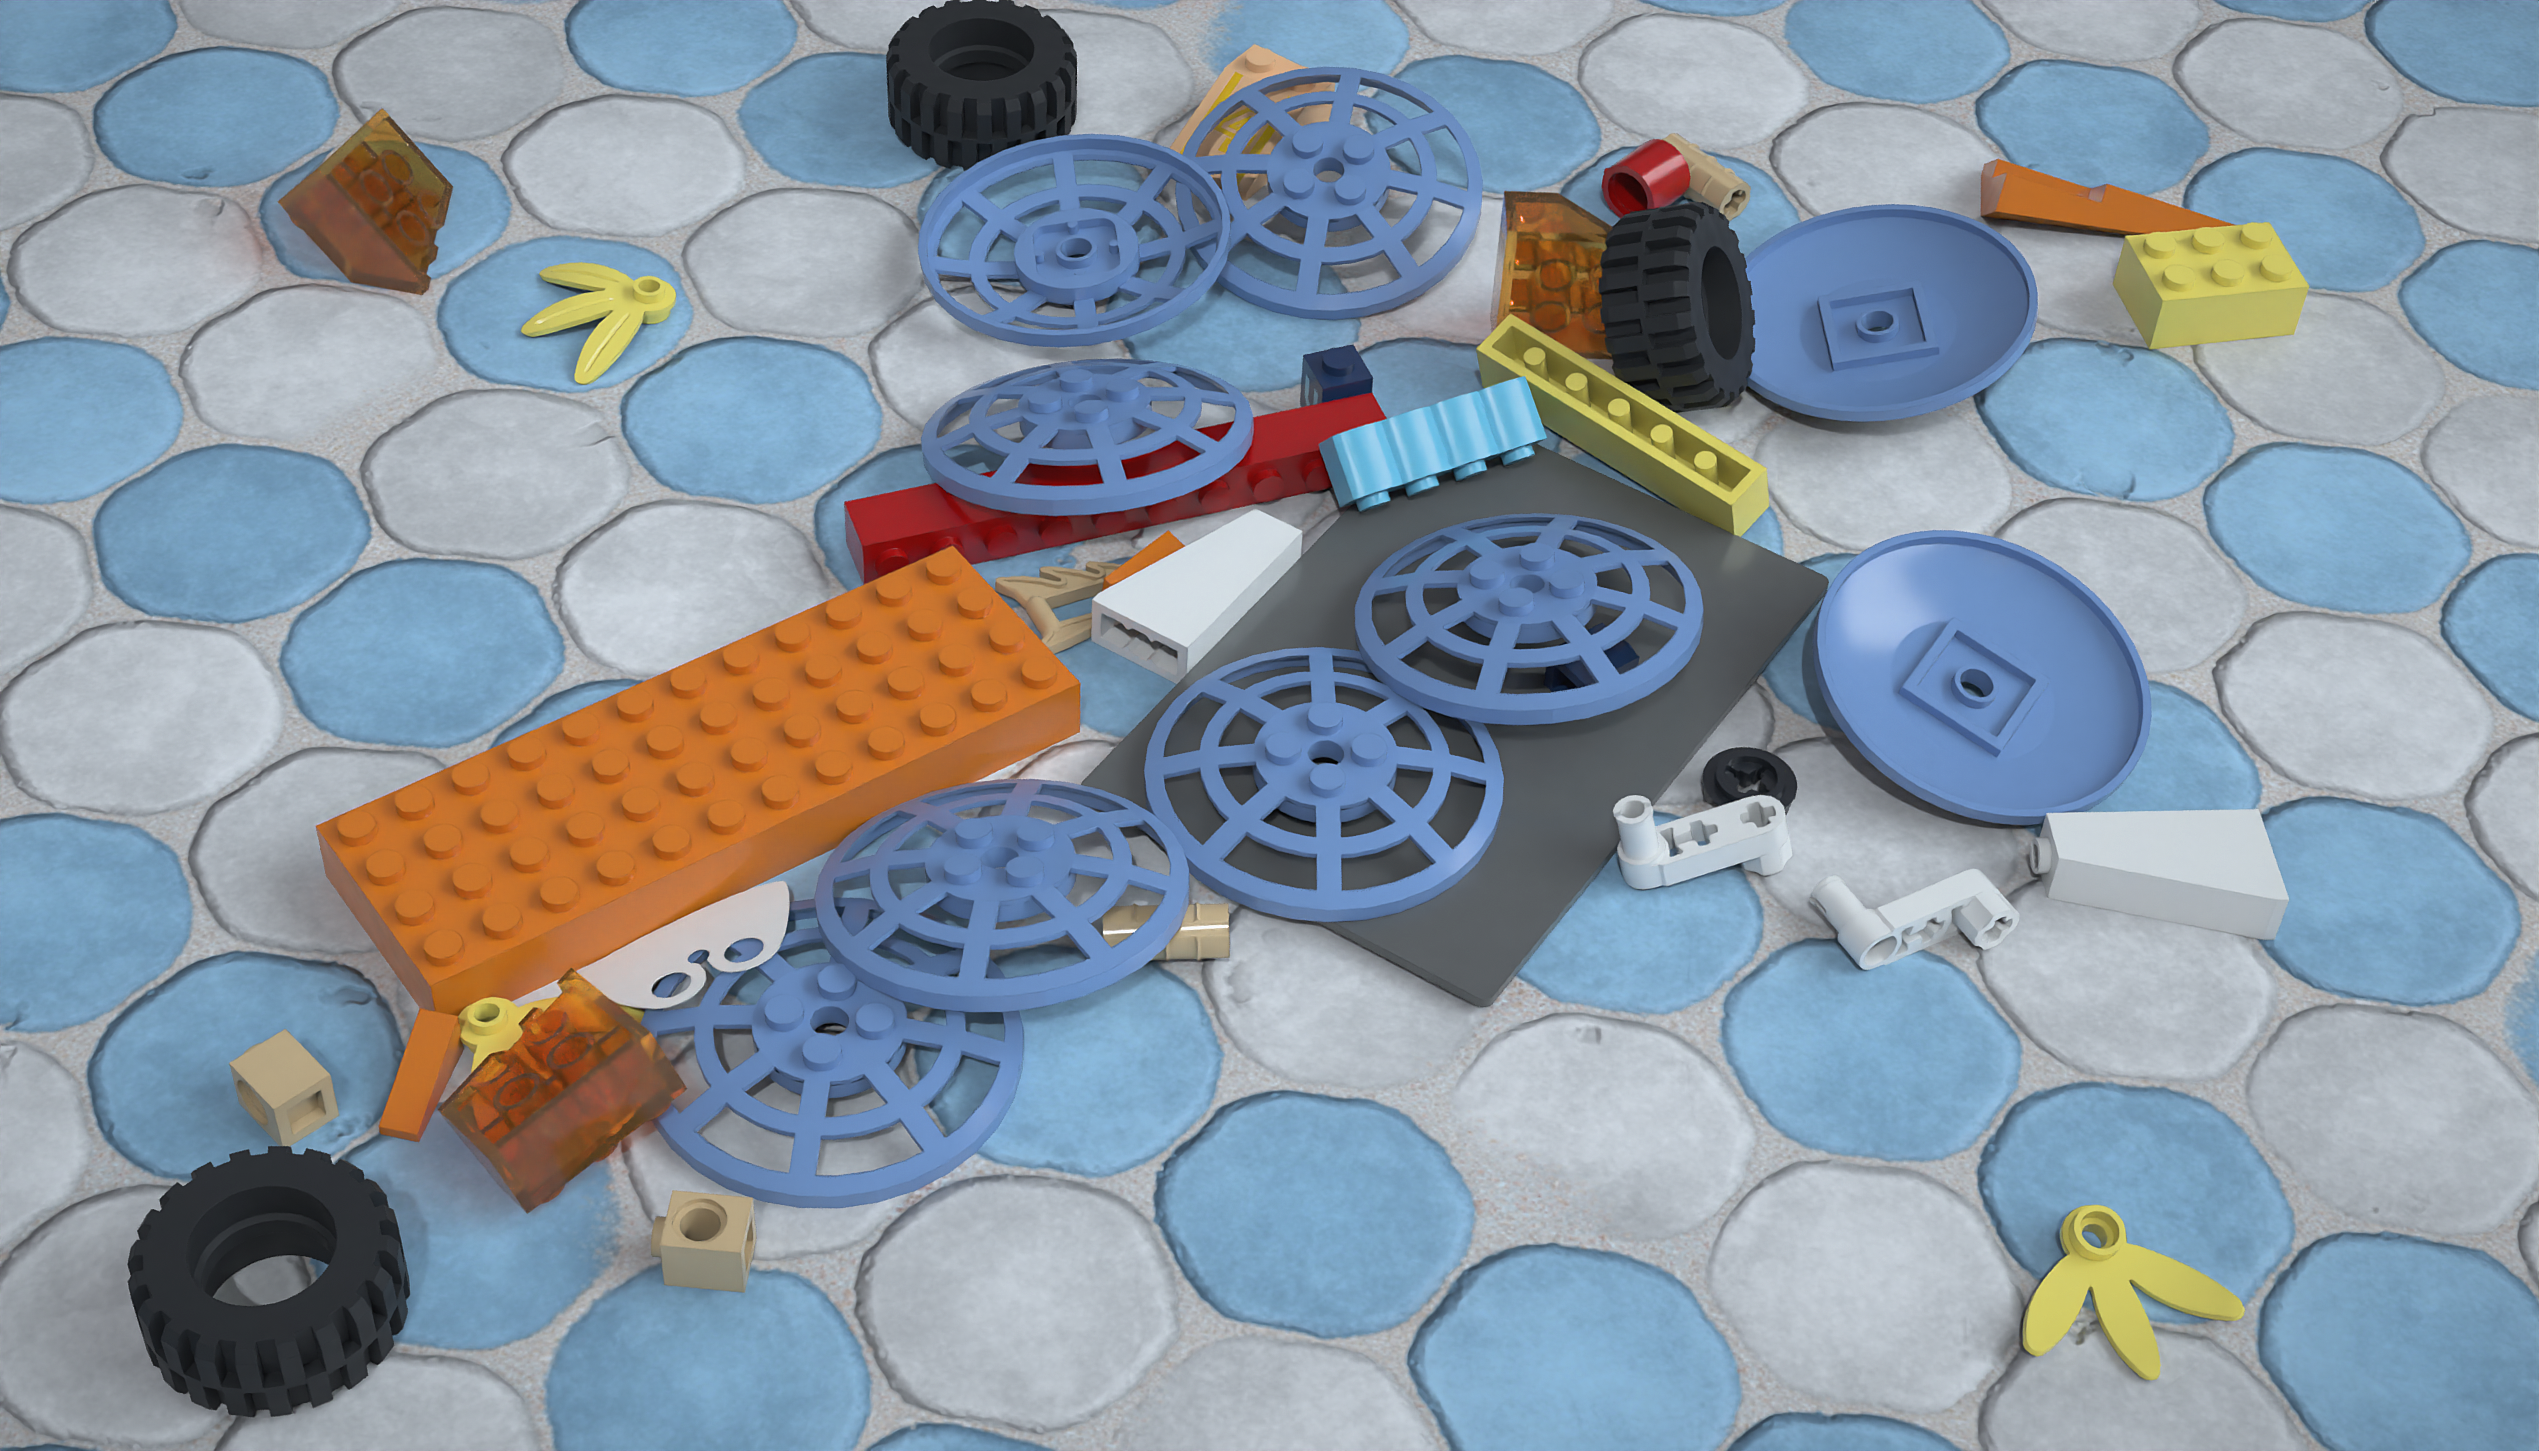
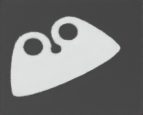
(632, 970)

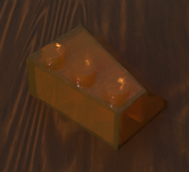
(374, 207)
(1551, 270)
(561, 1093)

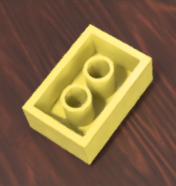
(2210, 285)

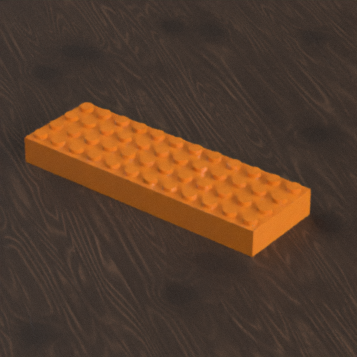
(695, 784)

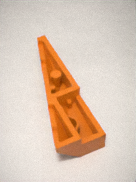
(2035, 197)

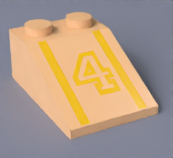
(1245, 70)

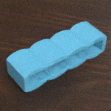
(1432, 442)

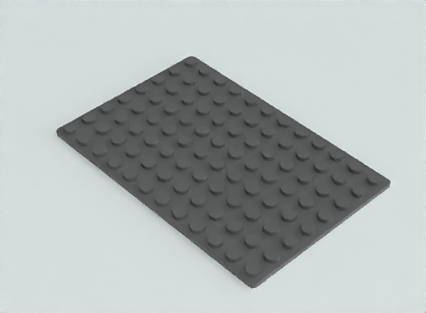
(1557, 776)

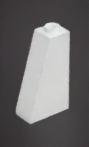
(1194, 596)
(2166, 866)

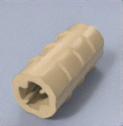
(1710, 180)
(1200, 936)

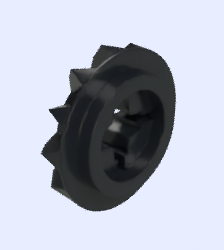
(1745, 767)

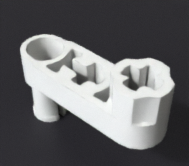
(1740, 832)
(1918, 920)

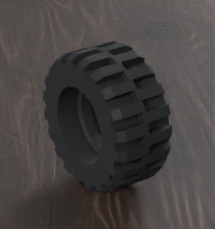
(979, 80)
(1678, 306)
(283, 1349)

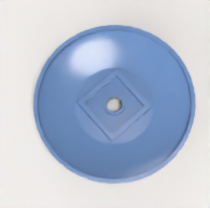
(1940, 283)
(1955, 607)

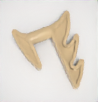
(1054, 589)

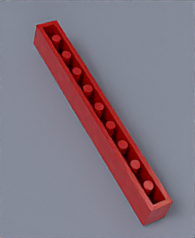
(919, 521)

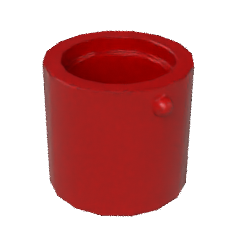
(1646, 178)

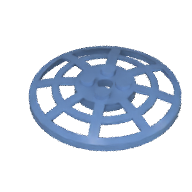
(1336, 204)
(1046, 244)
(1086, 416)
(1528, 598)
(1322, 791)
(968, 883)
(831, 1067)

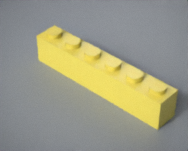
(1628, 428)

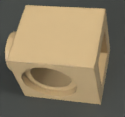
(284, 1088)
(729, 1243)

